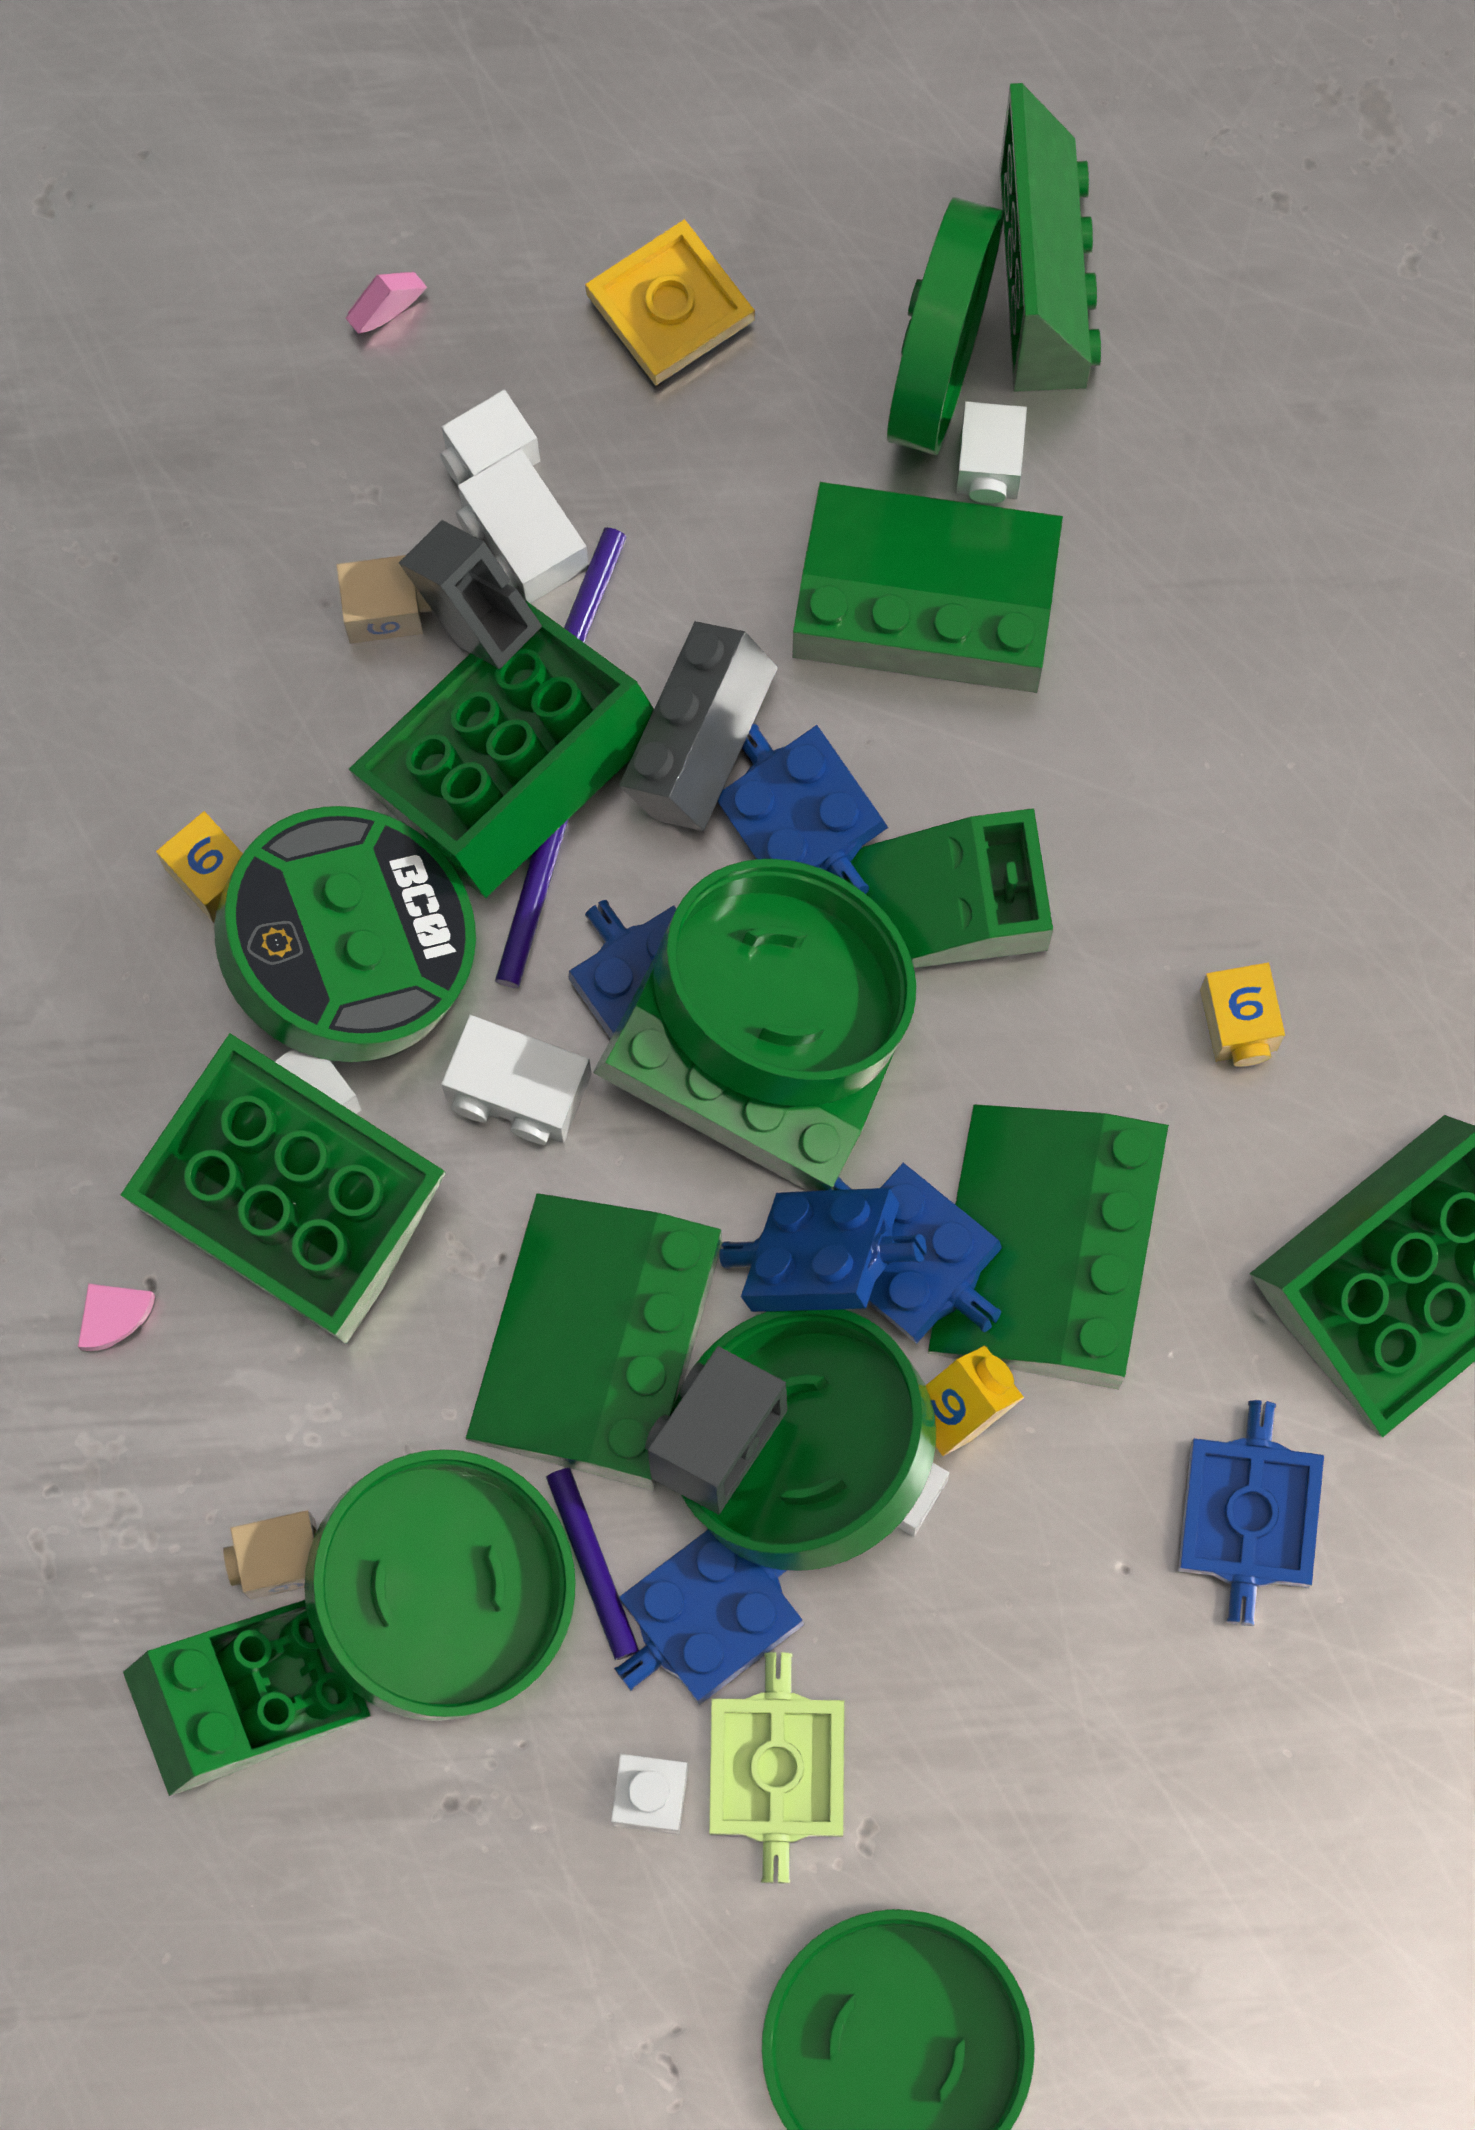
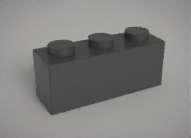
(699, 725)

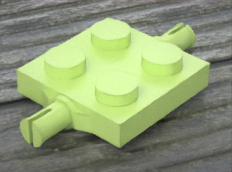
(777, 1767)

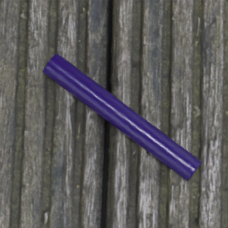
(595, 582)
(529, 911)
(592, 1564)

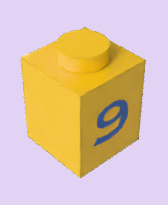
(201, 861)
(1242, 1014)
(970, 1398)

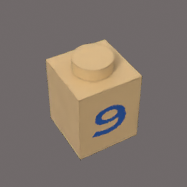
(379, 600)
(270, 1554)

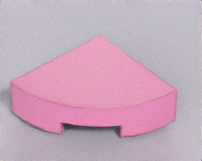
(384, 300)
(112, 1315)

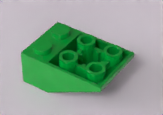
(963, 888)
(238, 1697)

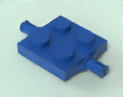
(802, 805)
(615, 972)
(821, 1250)
(957, 1251)
(1251, 1513)
(706, 1617)

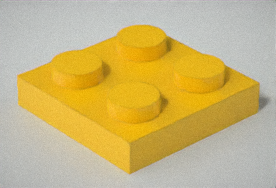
(670, 302)

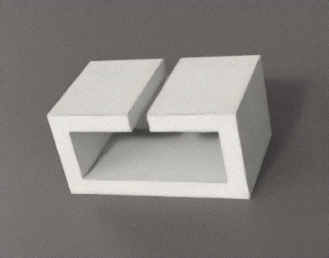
(522, 526)
(516, 1079)

